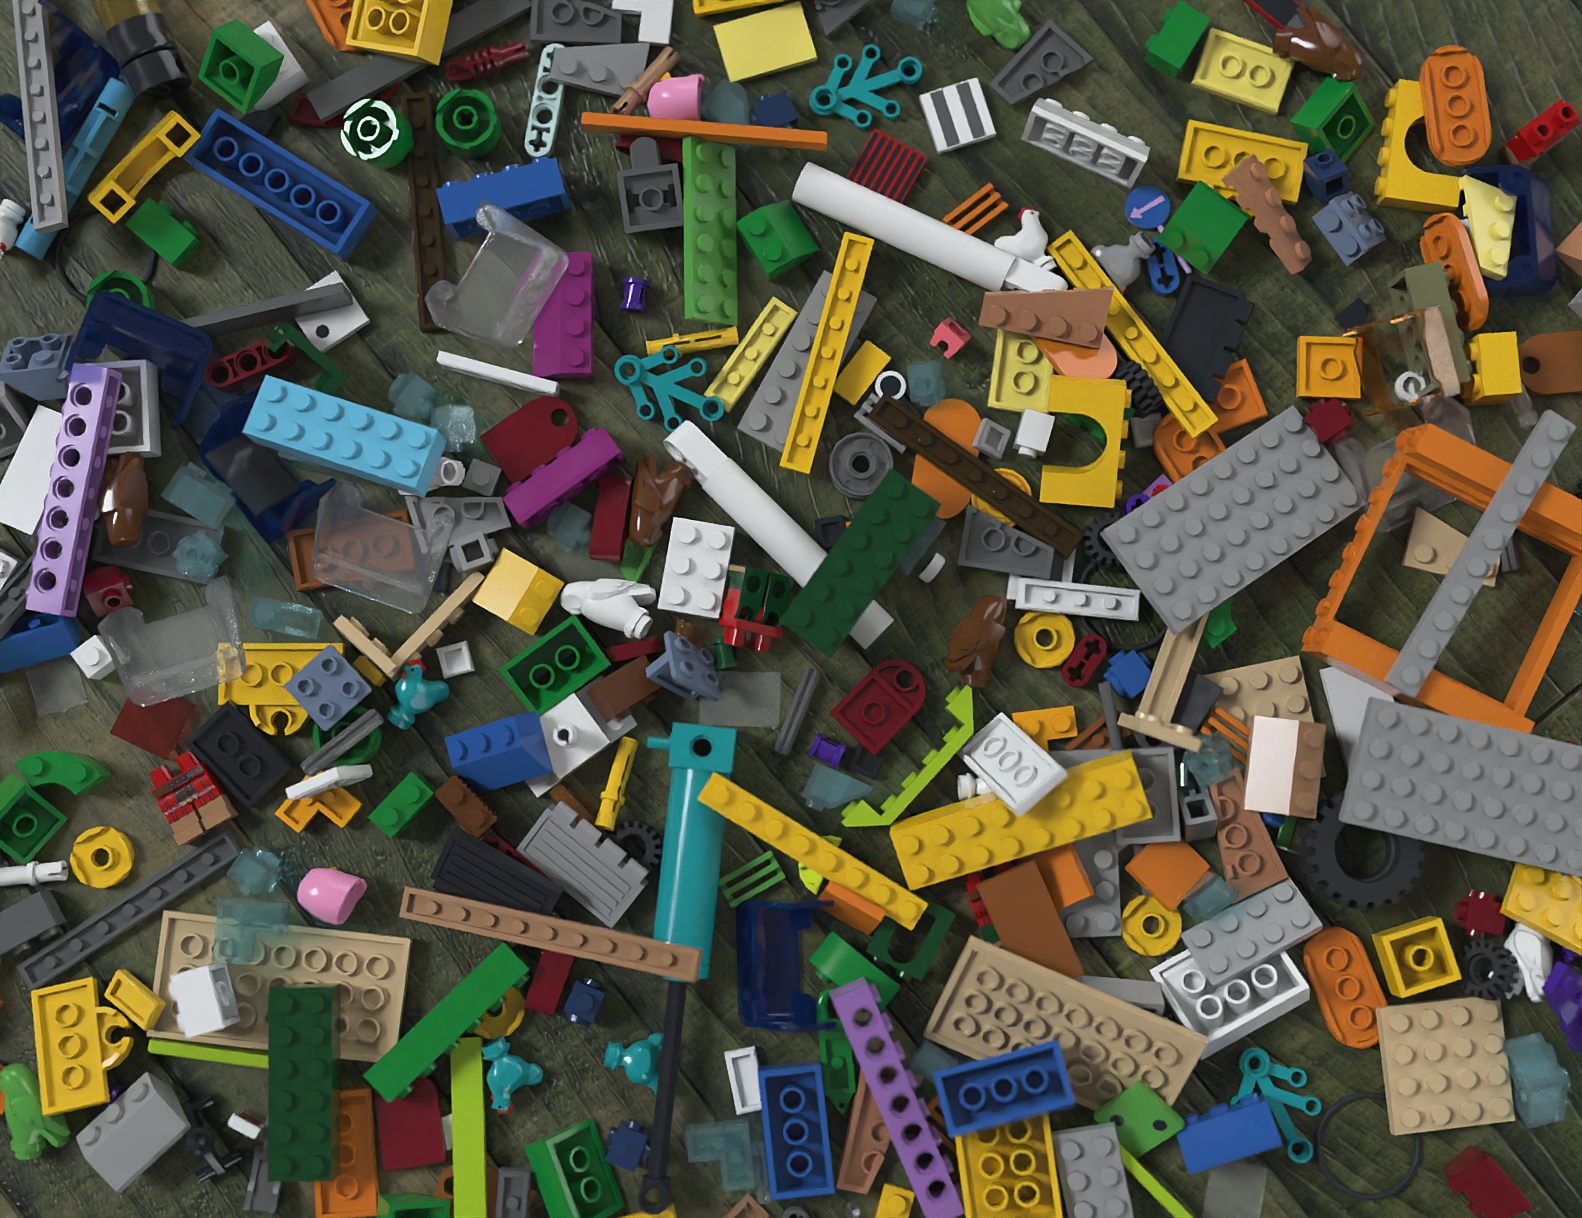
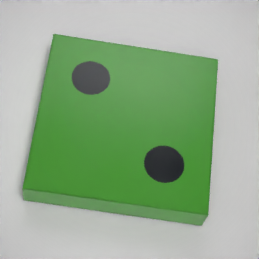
(1140, 1118)

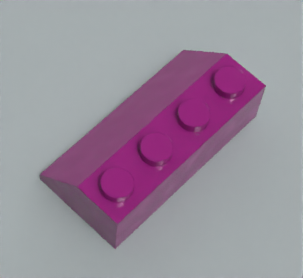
(566, 324)
(564, 478)

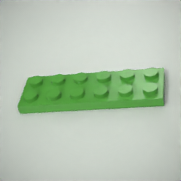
(709, 232)

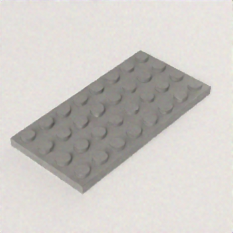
(1232, 519)
(1467, 786)

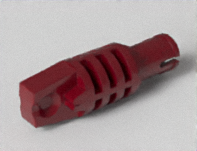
(484, 62)

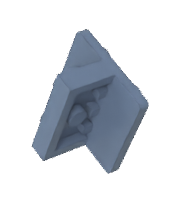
(1349, 227)
(685, 669)
(328, 687)

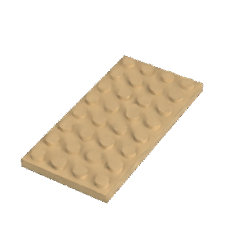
(366, 965)
(1106, 1044)

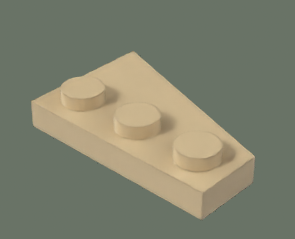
(1435, 546)

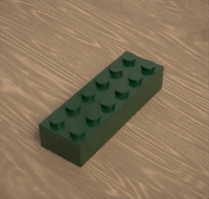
(860, 563)
(304, 1082)

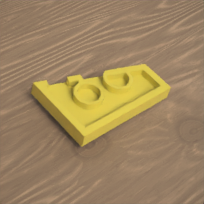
(1491, 225)

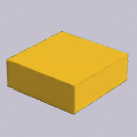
(370, 670)

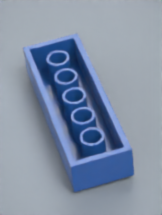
(281, 185)

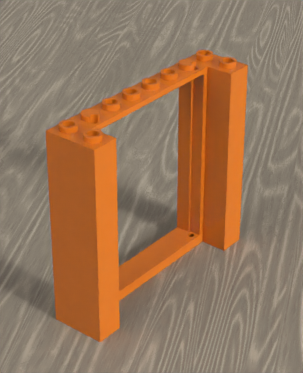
(1473, 479)

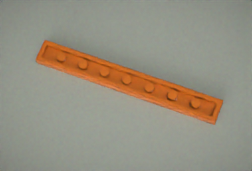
(706, 130)

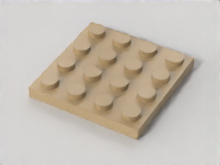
(1264, 690)
(1444, 1064)

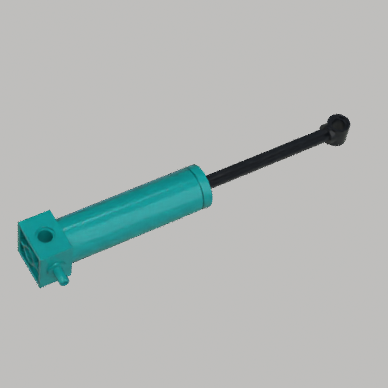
(684, 908)

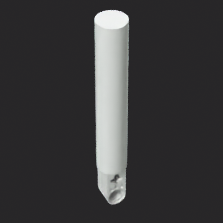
(919, 234)
(761, 517)

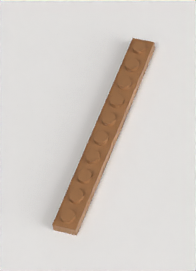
(552, 933)

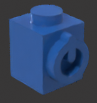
(1128, 673)

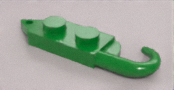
(835, 1056)

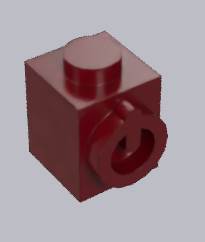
(1329, 420)
(108, 589)
(1479, 914)

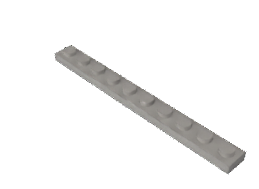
(40, 117)
(1479, 553)

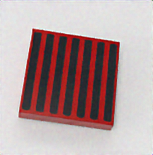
(887, 167)

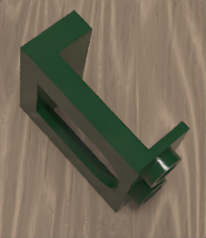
(331, 377)
(919, 965)

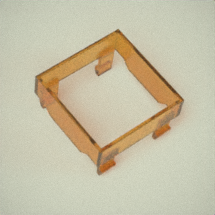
(1437, 353)

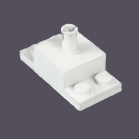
(574, 736)

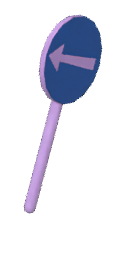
(1149, 208)

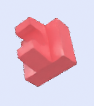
(951, 333)

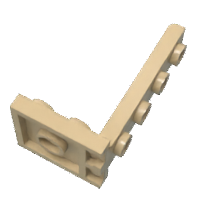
(426, 635)
(1165, 688)

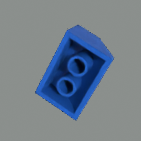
(500, 752)
(1228, 1133)

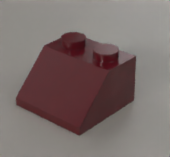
(1484, 1186)

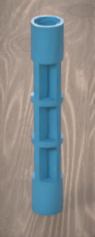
(83, 158)

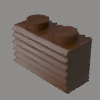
(467, 806)

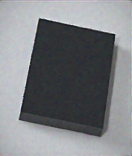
(239, 754)

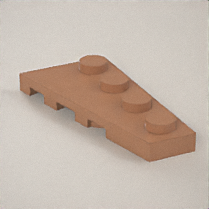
(1270, 215)
(1059, 315)
(1244, 843)
(866, 1137)

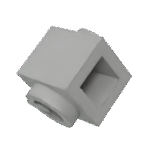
(474, 553)

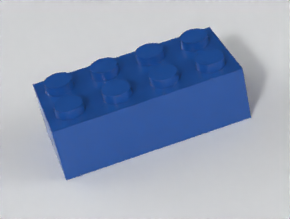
(521, 191)
(1004, 1089)
(795, 1129)

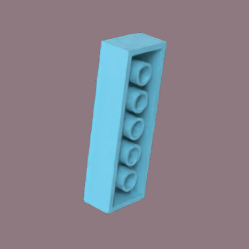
(345, 436)

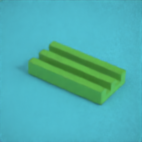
(729, 891)

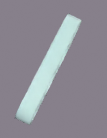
(544, 101)

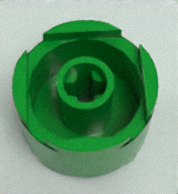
(478, 110)
(377, 134)
(123, 284)
(358, 753)

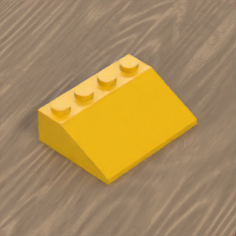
(400, 28)
(1010, 1171)

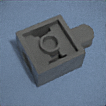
(649, 190)

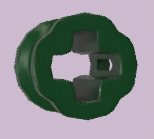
(725, 655)

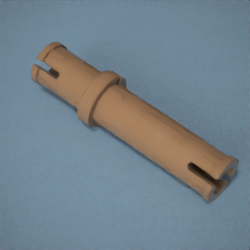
(637, 92)

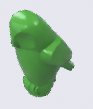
(1000, 20)
(25, 1114)

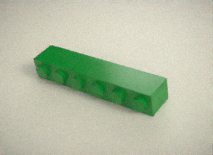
(447, 1021)

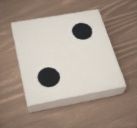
(333, 325)

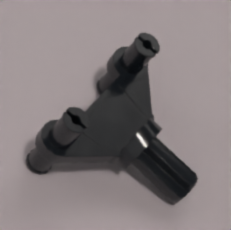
(201, 1141)

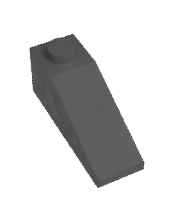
(1195, 807)

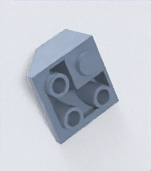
(34, 364)

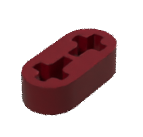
(633, 649)
(1090, 664)

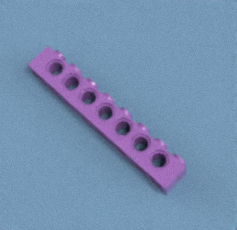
(83, 502)
(848, 1002)

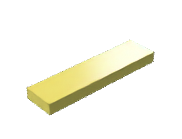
(752, 353)

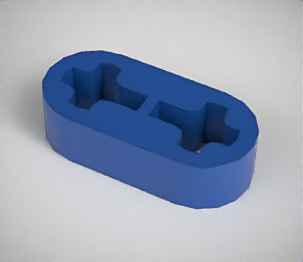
(1167, 265)

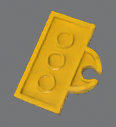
(1215, 150)
(264, 681)
(1546, 904)
(75, 1045)

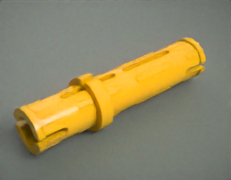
(695, 342)
(615, 788)

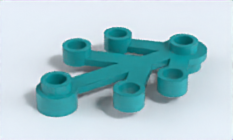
(861, 89)
(665, 386)
(1277, 1096)

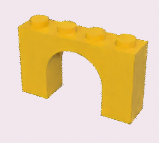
(1400, 181)
(118, 189)
(1098, 481)

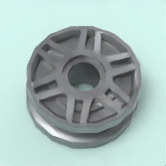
(855, 447)

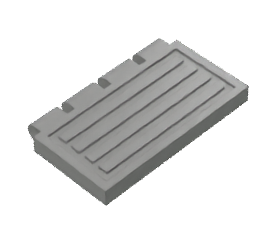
(583, 865)

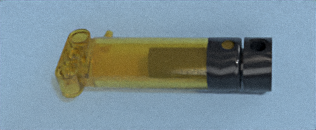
(143, 48)

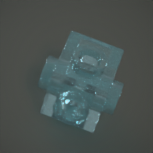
(455, 424)
(199, 556)
(1211, 762)

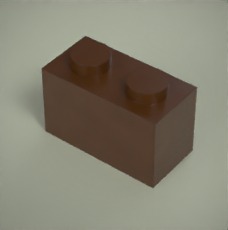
(623, 690)

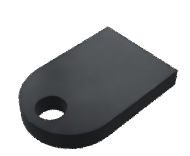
(1192, 707)

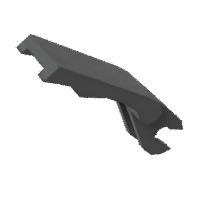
(260, 1193)

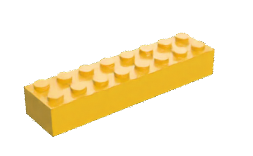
(988, 833)

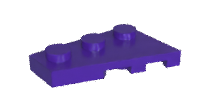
(1564, 997)

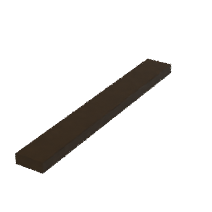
(424, 202)
(975, 476)

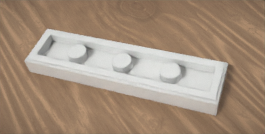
(498, 374)
(1078, 599)

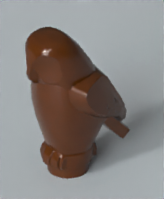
(1319, 46)
(124, 498)
(655, 498)
(977, 641)

